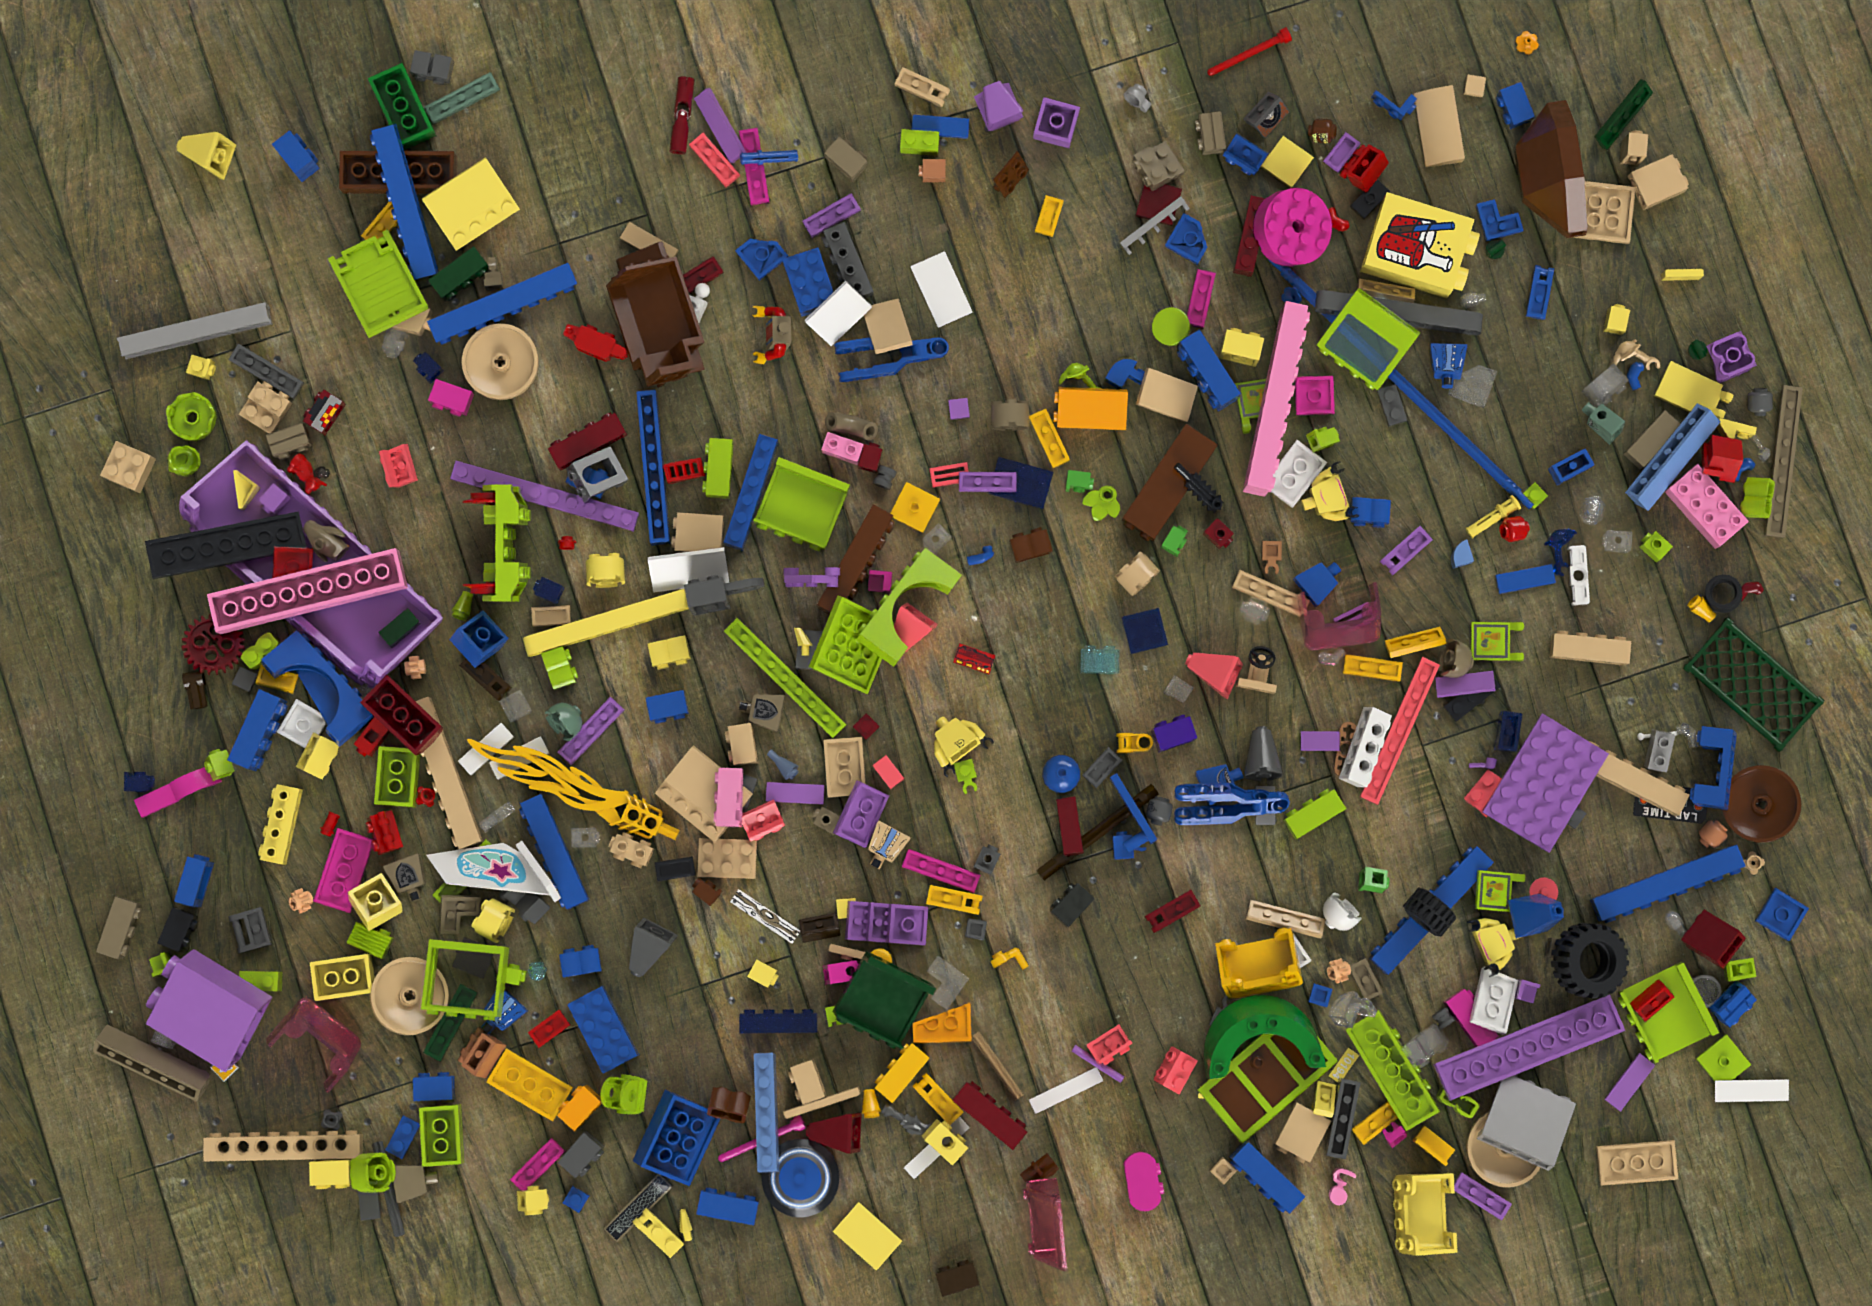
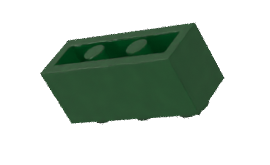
(459, 274)

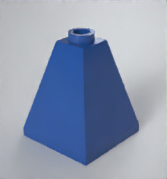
(1534, 914)

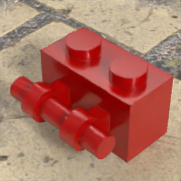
(1365, 167)
(384, 832)

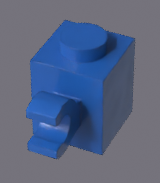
(1119, 850)

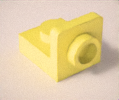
(201, 367)

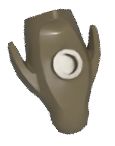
(325, 541)

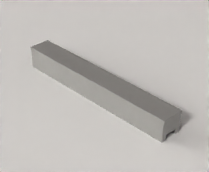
(195, 330)

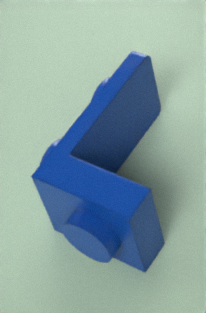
(1394, 111)

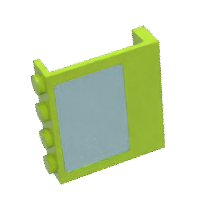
(1367, 339)

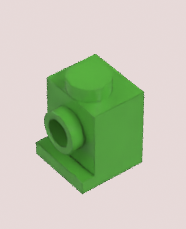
(1079, 481)
(1175, 540)
(1377, 875)

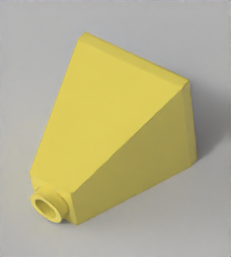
(209, 151)

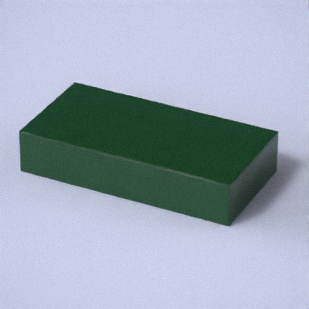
(399, 627)

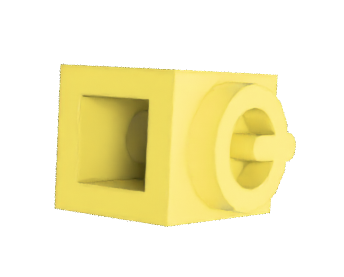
(532, 1200)

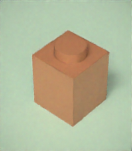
(932, 170)

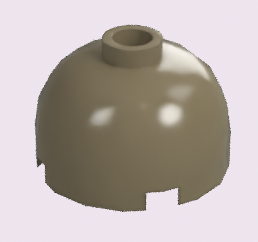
(1455, 659)

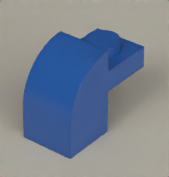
(1122, 371)

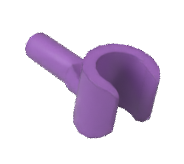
(1490, 764)

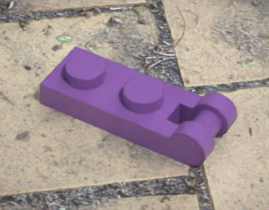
(1407, 549)

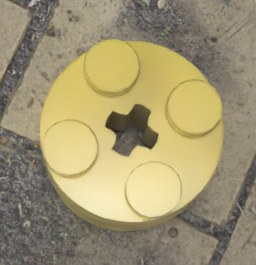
(605, 570)
(493, 920)

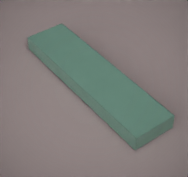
(462, 98)

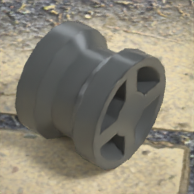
(1444, 1017)

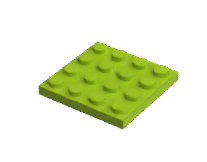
(839, 651)

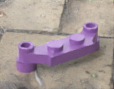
(793, 579)

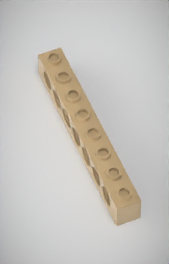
(213, 1152)

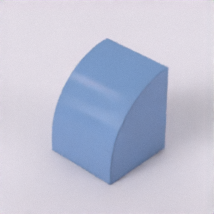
(1461, 555)

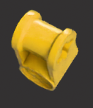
(1132, 742)

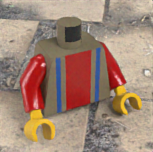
(777, 333)

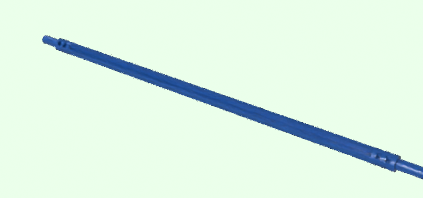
(1422, 402)

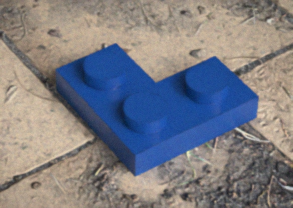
(1494, 225)

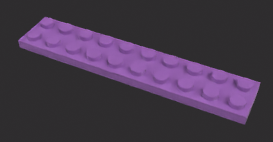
(1529, 1047)

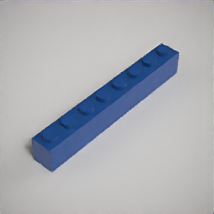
(404, 200)
(501, 303)
(653, 467)
(1667, 883)
(1449, 891)

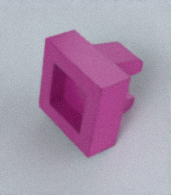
(1395, 1137)

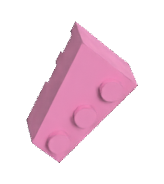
(729, 797)

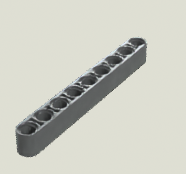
(1414, 314)

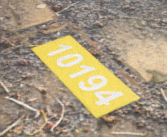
(1344, 1065)

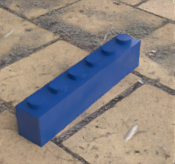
(751, 492)
(554, 851)

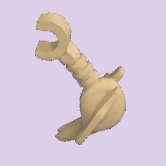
(1629, 349)

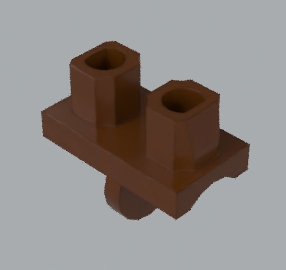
(1040, 1169)

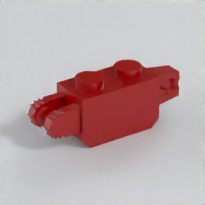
(595, 343)

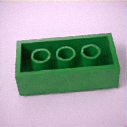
(402, 105)

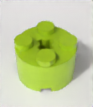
(372, 1172)

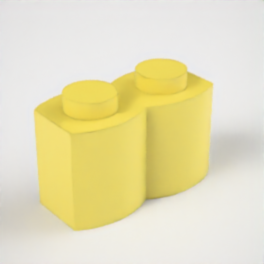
(669, 651)

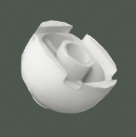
(1340, 913)

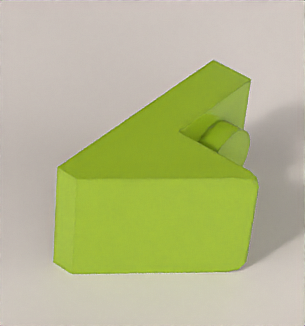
(1740, 969)

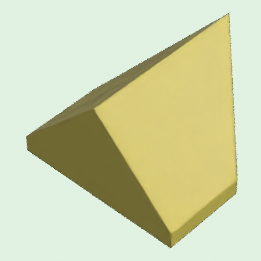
(245, 489)

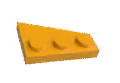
(945, 1027)

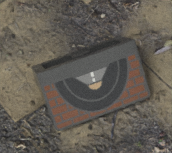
(1267, 114)

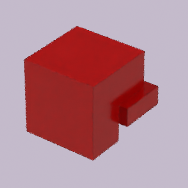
(1722, 458)

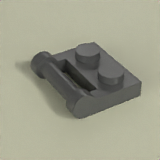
(256, 929)

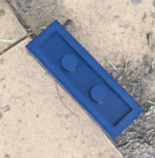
(946, 126)
(1525, 579)

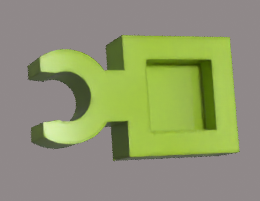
(965, 772)

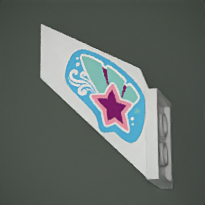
(494, 868)

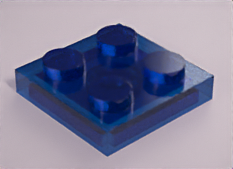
(1144, 631)

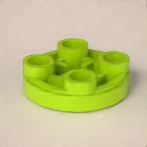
(1170, 326)

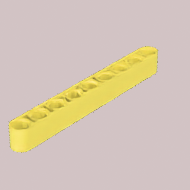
(606, 623)

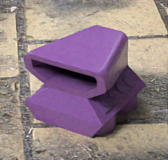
(998, 105)
(1731, 357)

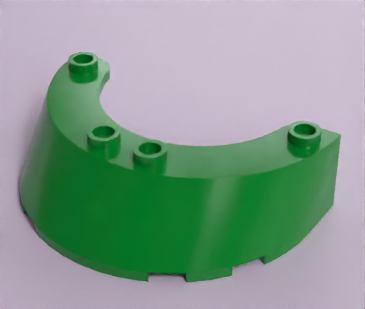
(1254, 1017)

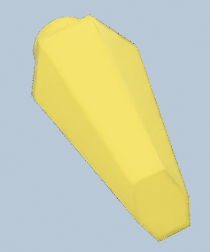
(803, 641)
(685, 1225)

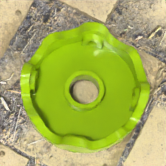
(178, 413)

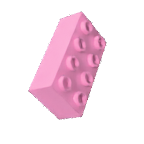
(1706, 506)

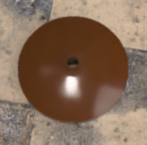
(1765, 785)

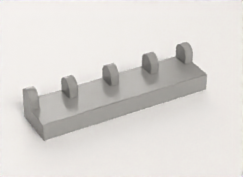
(1152, 223)

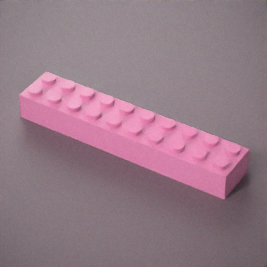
(1275, 399)
(307, 591)

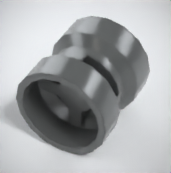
(884, 477)

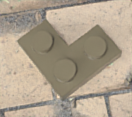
(455, 906)

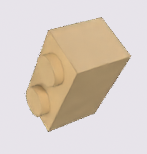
(1634, 148)

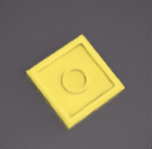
(1287, 162)

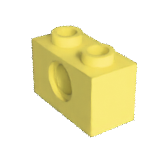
(950, 1151)

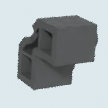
(530, 905)

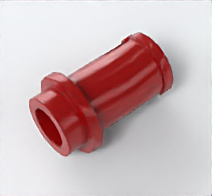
(329, 824)

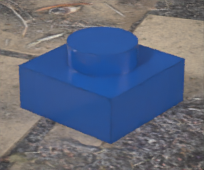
(1320, 995)
(576, 1199)

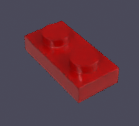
(549, 1028)

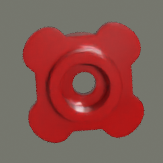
(430, 793)

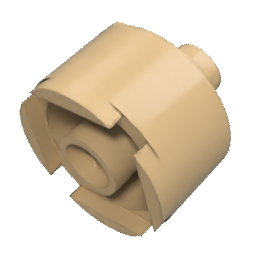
(1137, 573)

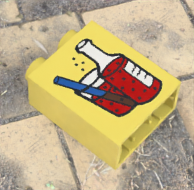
(1419, 246)

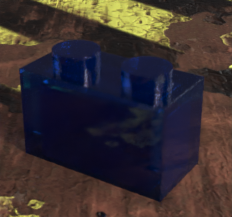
(1508, 731)

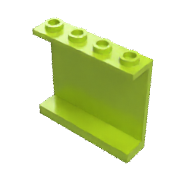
(1678, 1022)

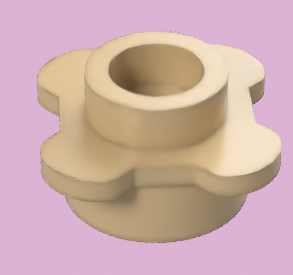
(1759, 862)

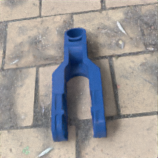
(920, 351)
(1249, 803)

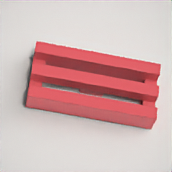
(943, 468)

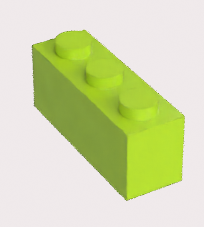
(718, 468)
(1314, 813)

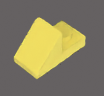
(1730, 428)
(1324, 1099)

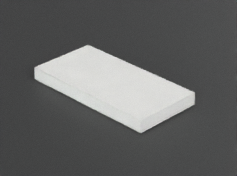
(675, 570)

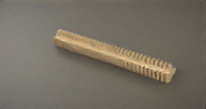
(997, 1065)

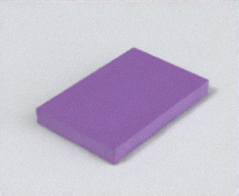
(861, 814)

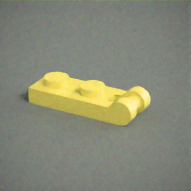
(658, 1233)

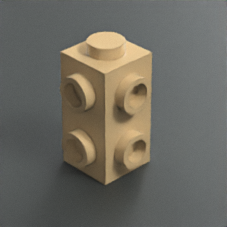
(625, 847)

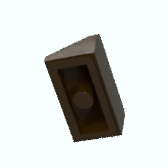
(819, 927)

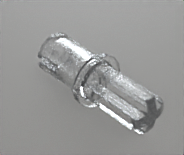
(497, 816)

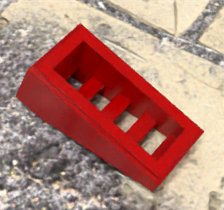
(685, 477)

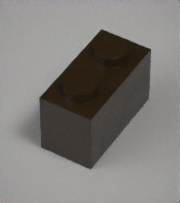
(957, 1278)

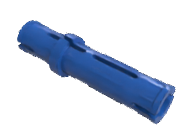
(768, 157)

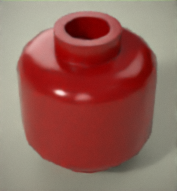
(1514, 529)

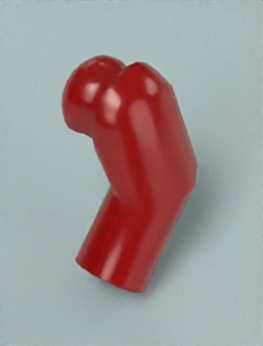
(1338, 223)

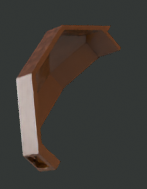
(1553, 170)

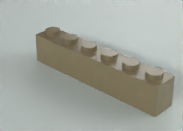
(151, 1063)

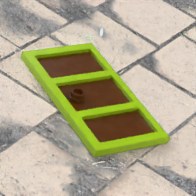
(1261, 1083)

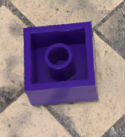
(1174, 733)

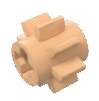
(415, 667)
(300, 900)
(1338, 970)

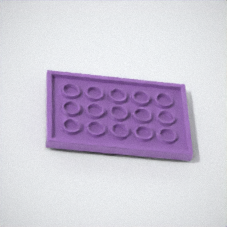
(1545, 783)

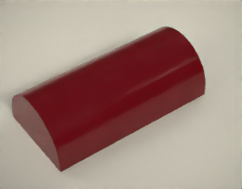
(402, 715)

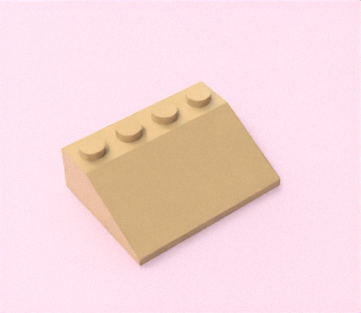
(692, 790)

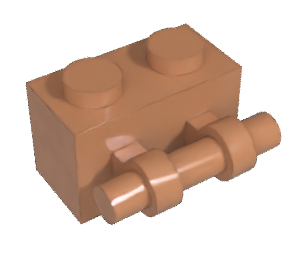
(481, 1053)

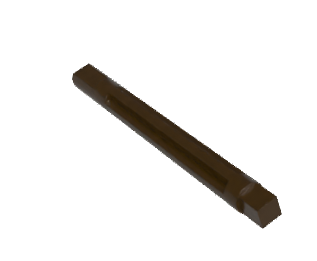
(1097, 832)

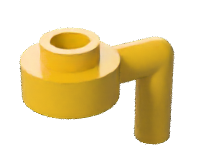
(1000, 958)

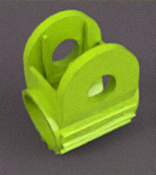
(627, 1096)

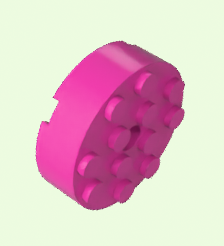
(1293, 227)

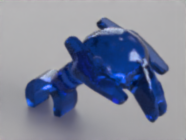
(1557, 540)

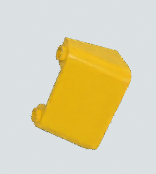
(1259, 965)

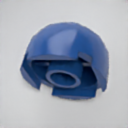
(1061, 773)

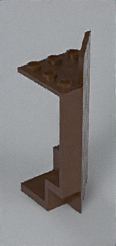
(656, 315)

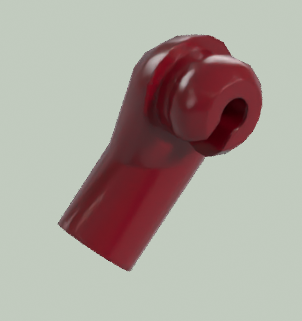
(1751, 587)

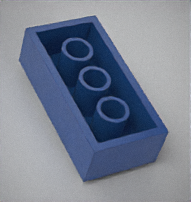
(1208, 371)
(258, 730)
(603, 1029)
(1263, 1173)

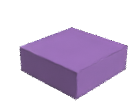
(958, 408)

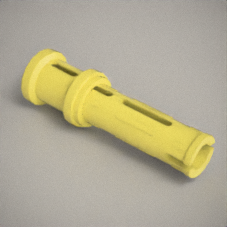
(1500, 512)

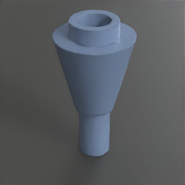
(787, 768)

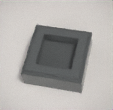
(245, 679)
(975, 929)

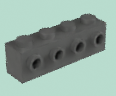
(847, 259)

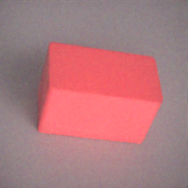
(888, 772)

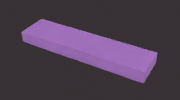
(719, 125)
(591, 730)

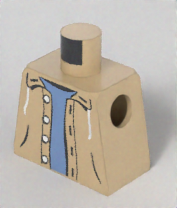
(886, 844)

